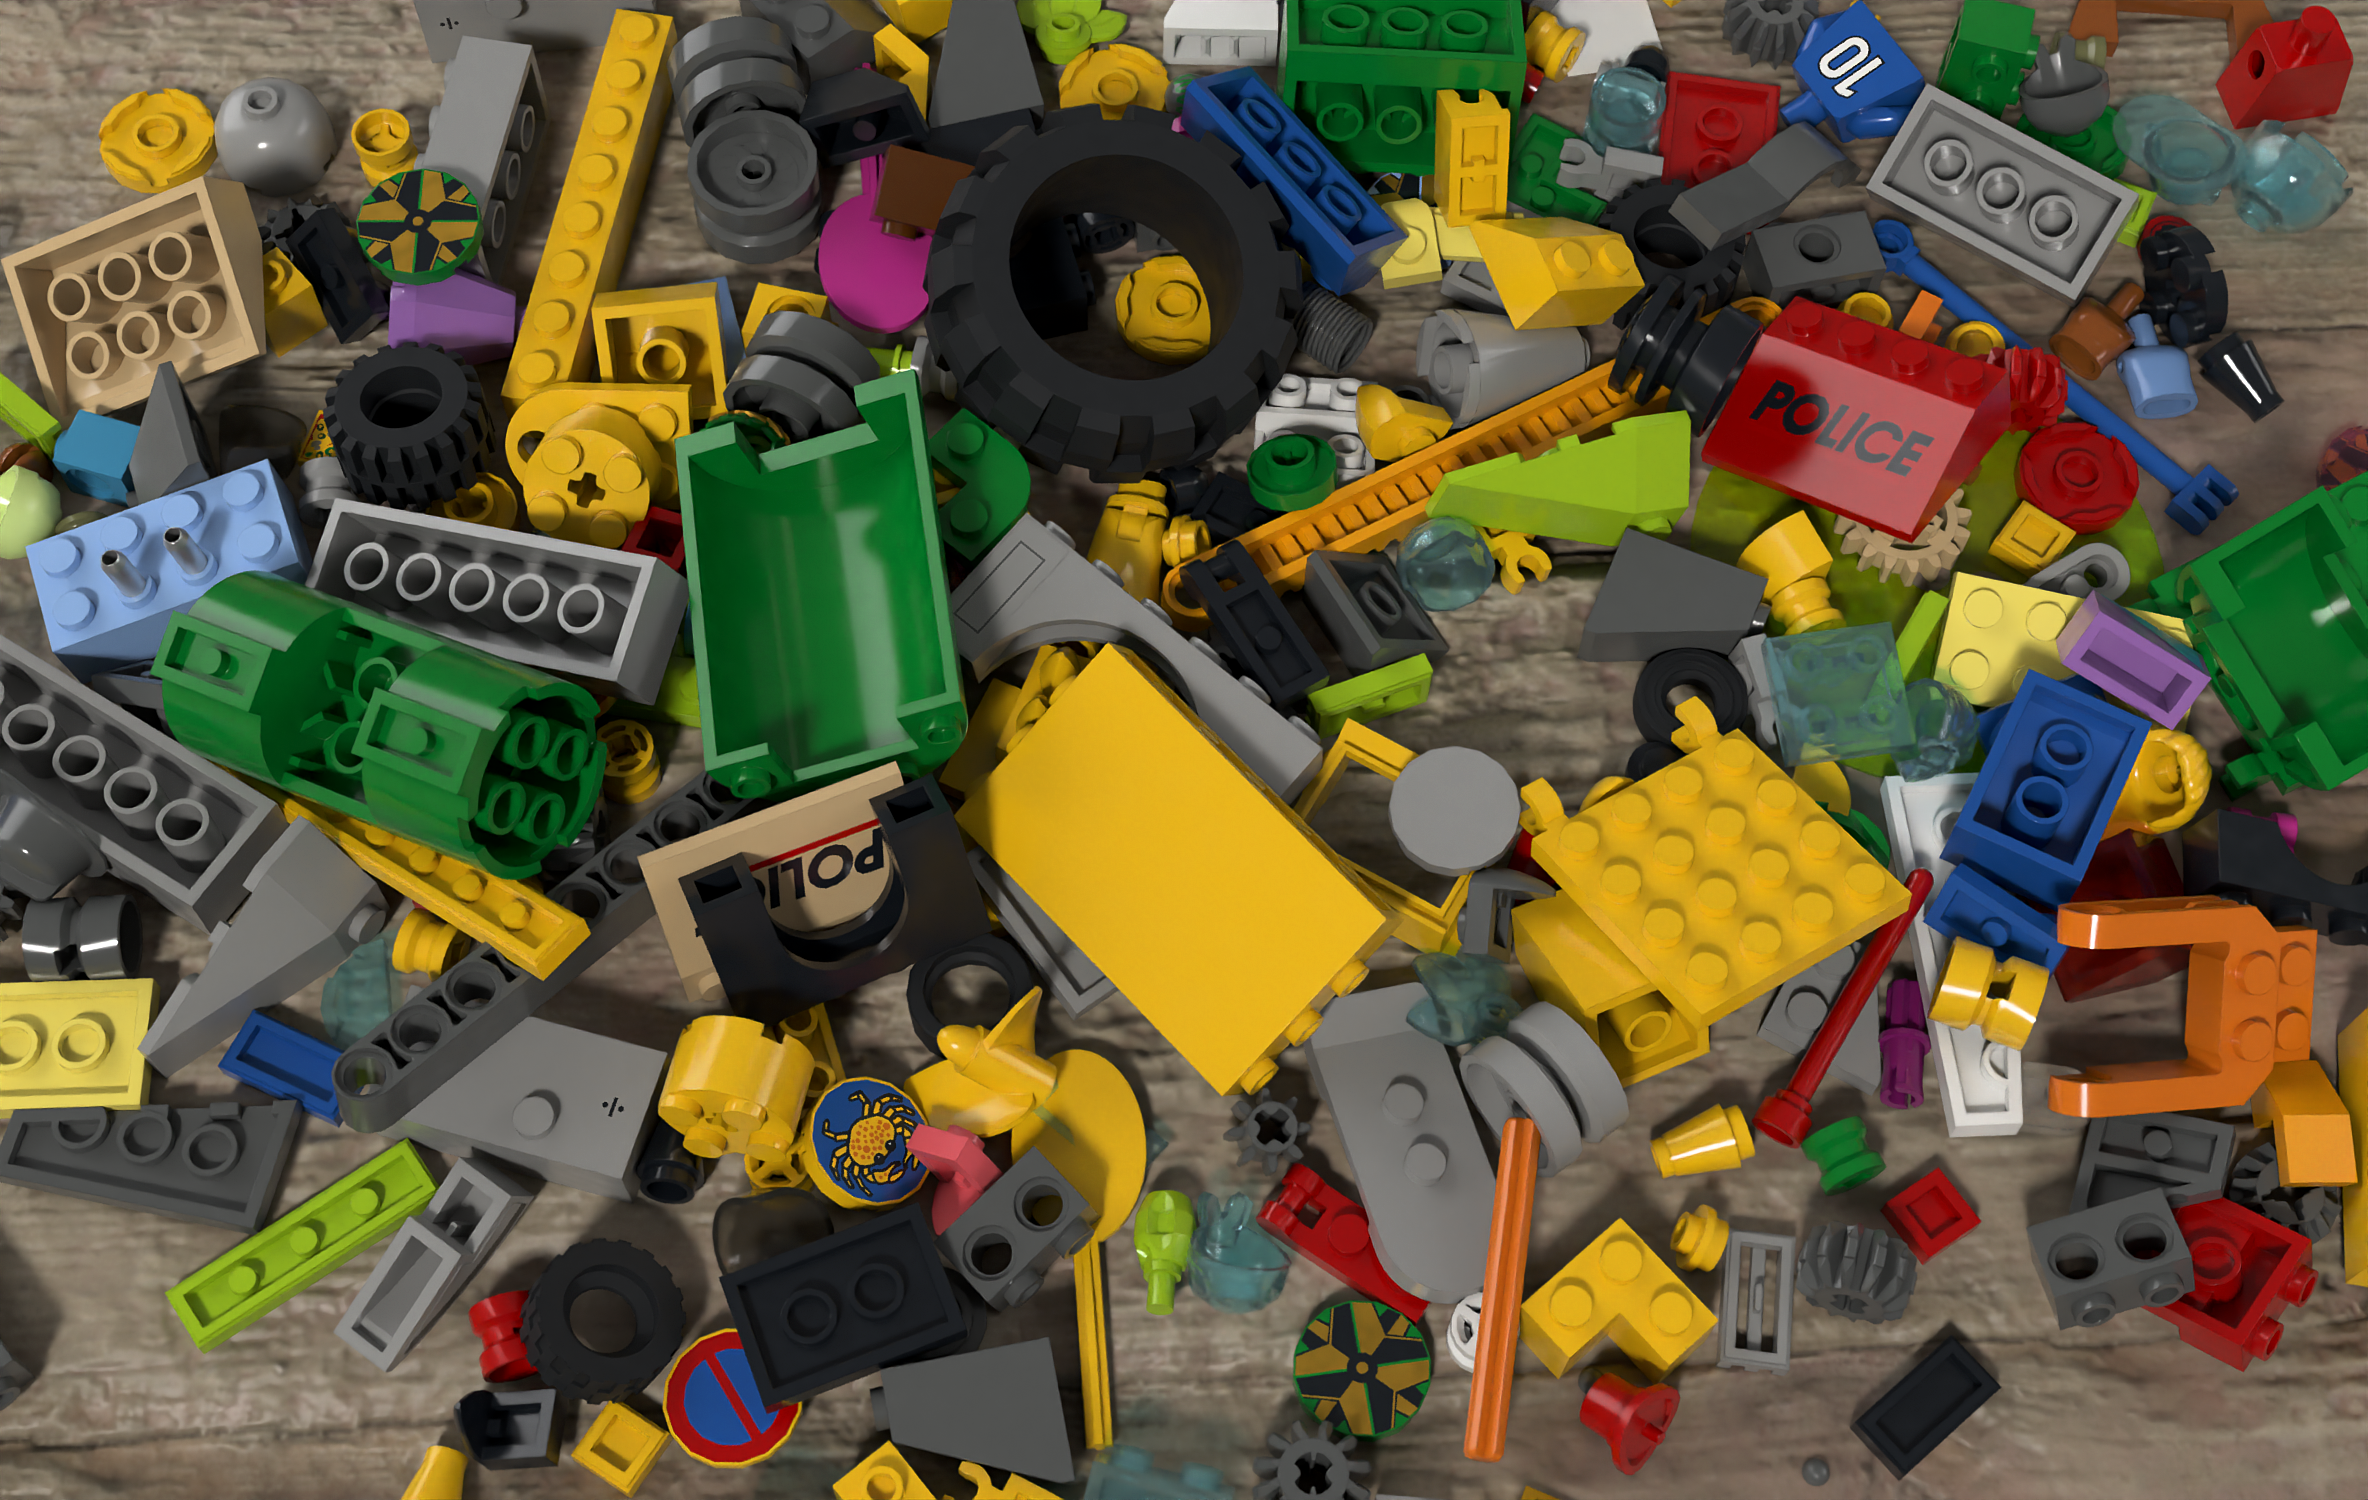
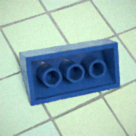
(1327, 210)

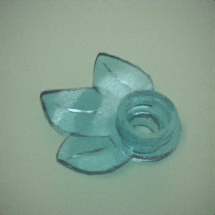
(1465, 1000)

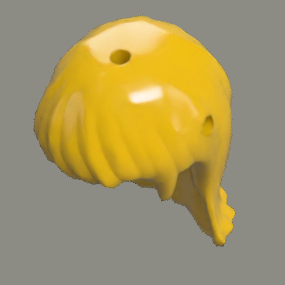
(2163, 786)

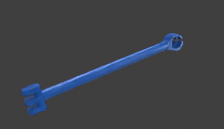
(2195, 499)

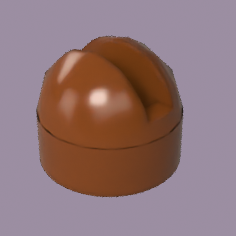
(28, 457)

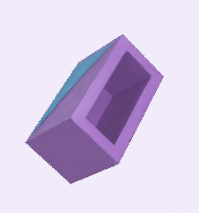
(2132, 659)

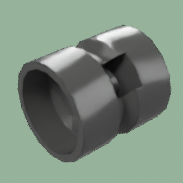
(71, 939)

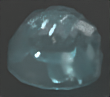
(1943, 731)
(1231, 1263)

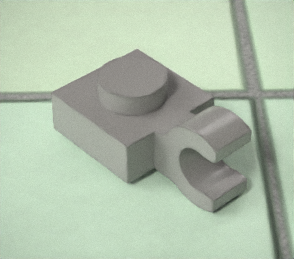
(1606, 174)
(1749, 664)

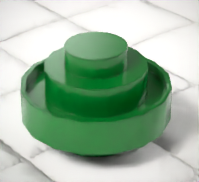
(1292, 472)

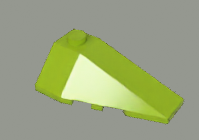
(1581, 489)

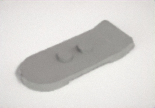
(1406, 1141)

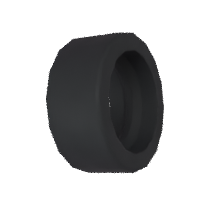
(981, 951)

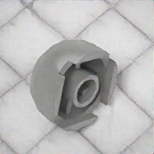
(274, 136)

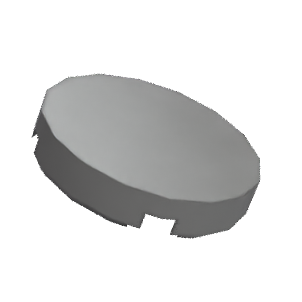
(1454, 811)

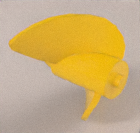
(988, 1075)

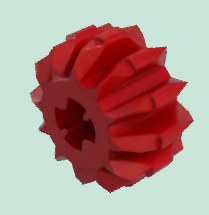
(2036, 386)

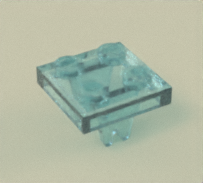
(1838, 694)

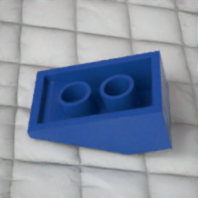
(2046, 790)

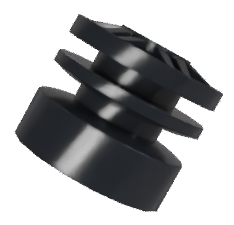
(1683, 353)

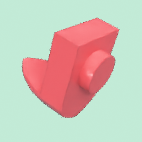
(959, 1165)

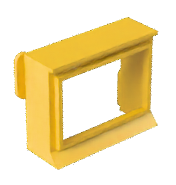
(1424, 924)

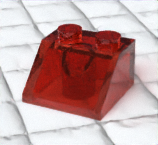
(2122, 869)

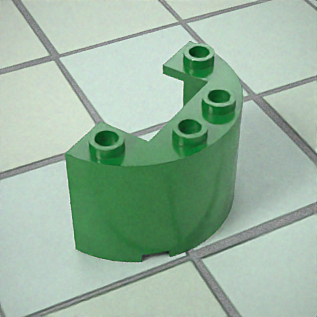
(2288, 638)

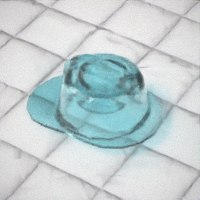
(2179, 148)

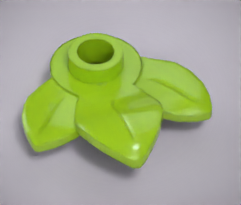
(1068, 26)

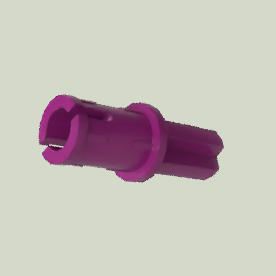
(1903, 1046)

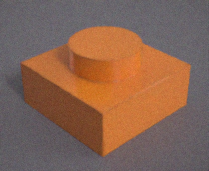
(1921, 318)

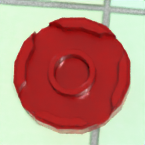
(2071, 491)

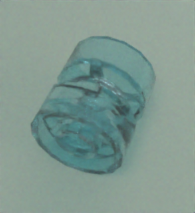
(1624, 111)

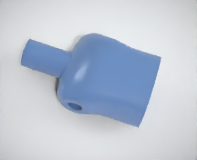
(2156, 374)

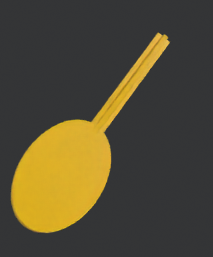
(1109, 1175)

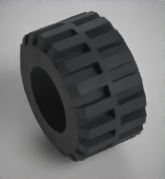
(1650, 228)
(403, 389)

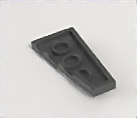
(173, 1163)

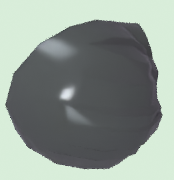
(2064, 93)

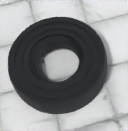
(1694, 668)

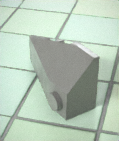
(297, 925)

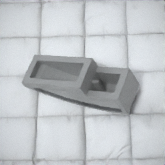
(432, 1261)

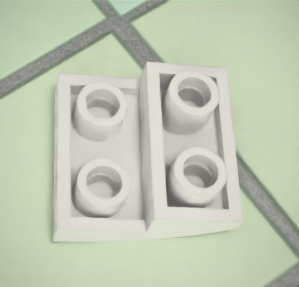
(1318, 409)

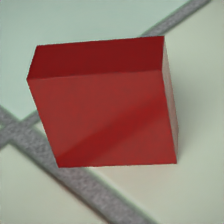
(1930, 1216)

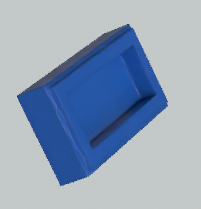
(285, 1065)

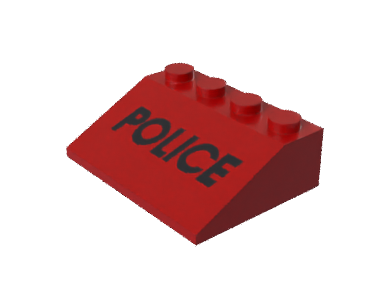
(1859, 418)

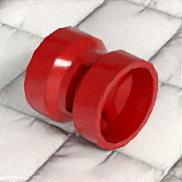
(498, 1325)

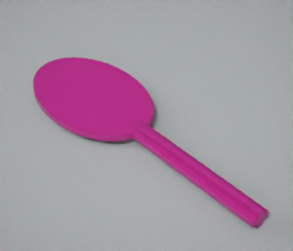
(870, 275)

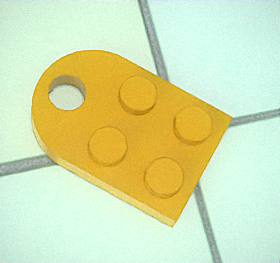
(659, 408)

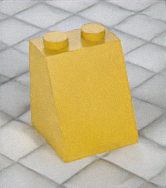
(1602, 990)

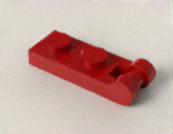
(1337, 1241)

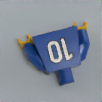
(1853, 77)

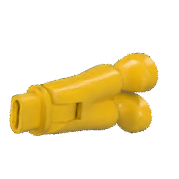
(1131, 545)

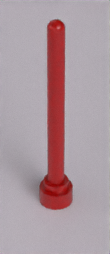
(1788, 1111)

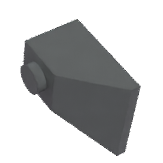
(170, 444)

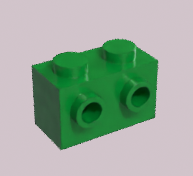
(1987, 54)

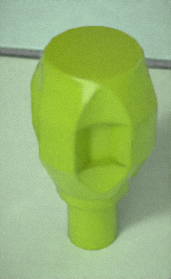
(1162, 1244)

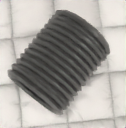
(1330, 329)

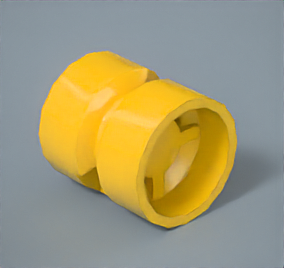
(1963, 989)

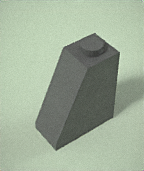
(984, 66)
(1668, 601)
(981, 1408)

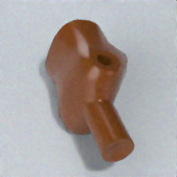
(2096, 333)

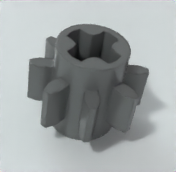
(1283, 1136)

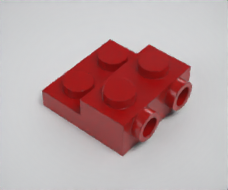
(2242, 1280)

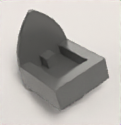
(1486, 920)

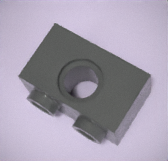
(1842, 256)

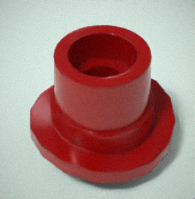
(1629, 1418)

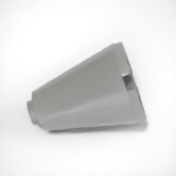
(1485, 366)

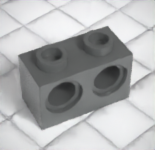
(1006, 1217)
(2104, 1244)

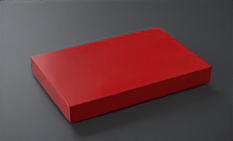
(1713, 126)

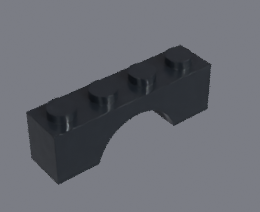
(2252, 864)

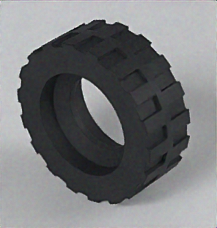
(568, 1362)

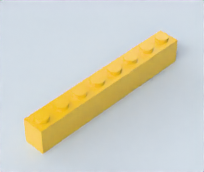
(595, 208)

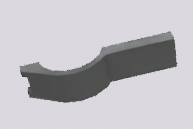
(1762, 186)

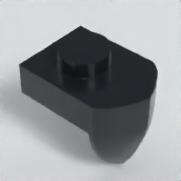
(512, 1427)

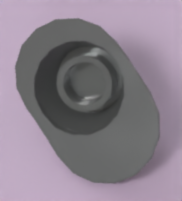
(39, 847)

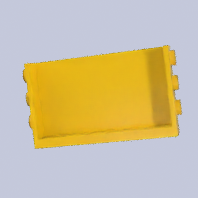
(1177, 870)

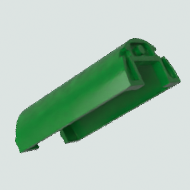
(821, 601)

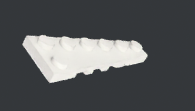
(1975, 1076)

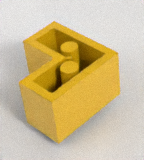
(1618, 1292)

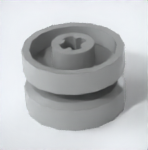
(1548, 1075)

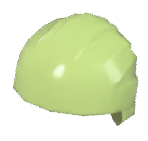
(27, 511)

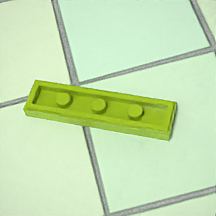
(303, 1246)

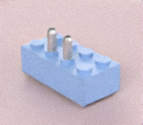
(119, 578)

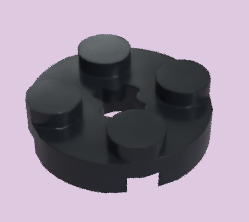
(2181, 288)

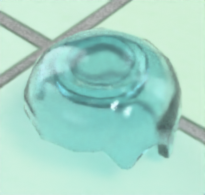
(1444, 564)

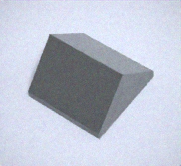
(1367, 611)

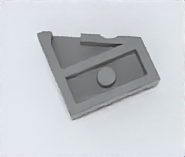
(1806, 1004)

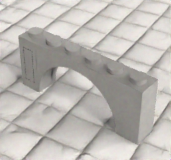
(1045, 593)

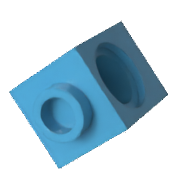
(96, 457)

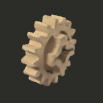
(1933, 548)

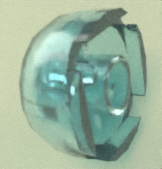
(2288, 182)

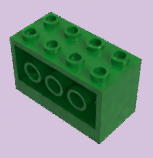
(1372, 72)

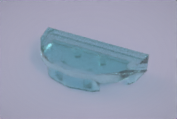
(358, 995)

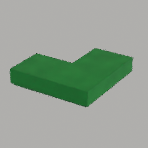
(1535, 172)

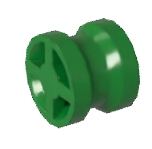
(1843, 1156)

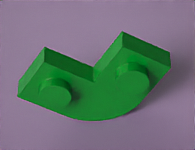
(991, 485)

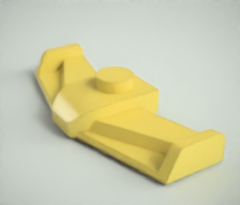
(1427, 244)

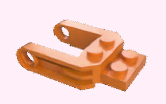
(2243, 1007)

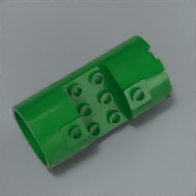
(383, 721)

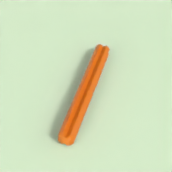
(1502, 1291)

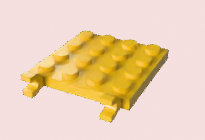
(1713, 871)

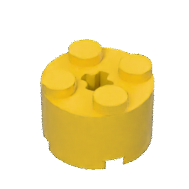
(572, 506)
(735, 1089)

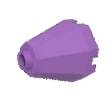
(459, 314)

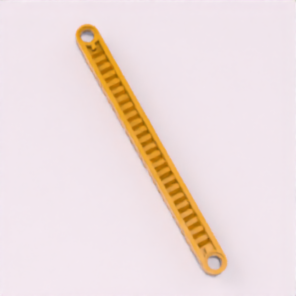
(1394, 498)

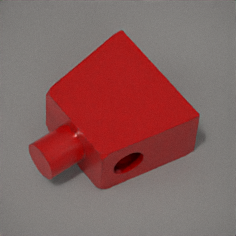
(2288, 71)

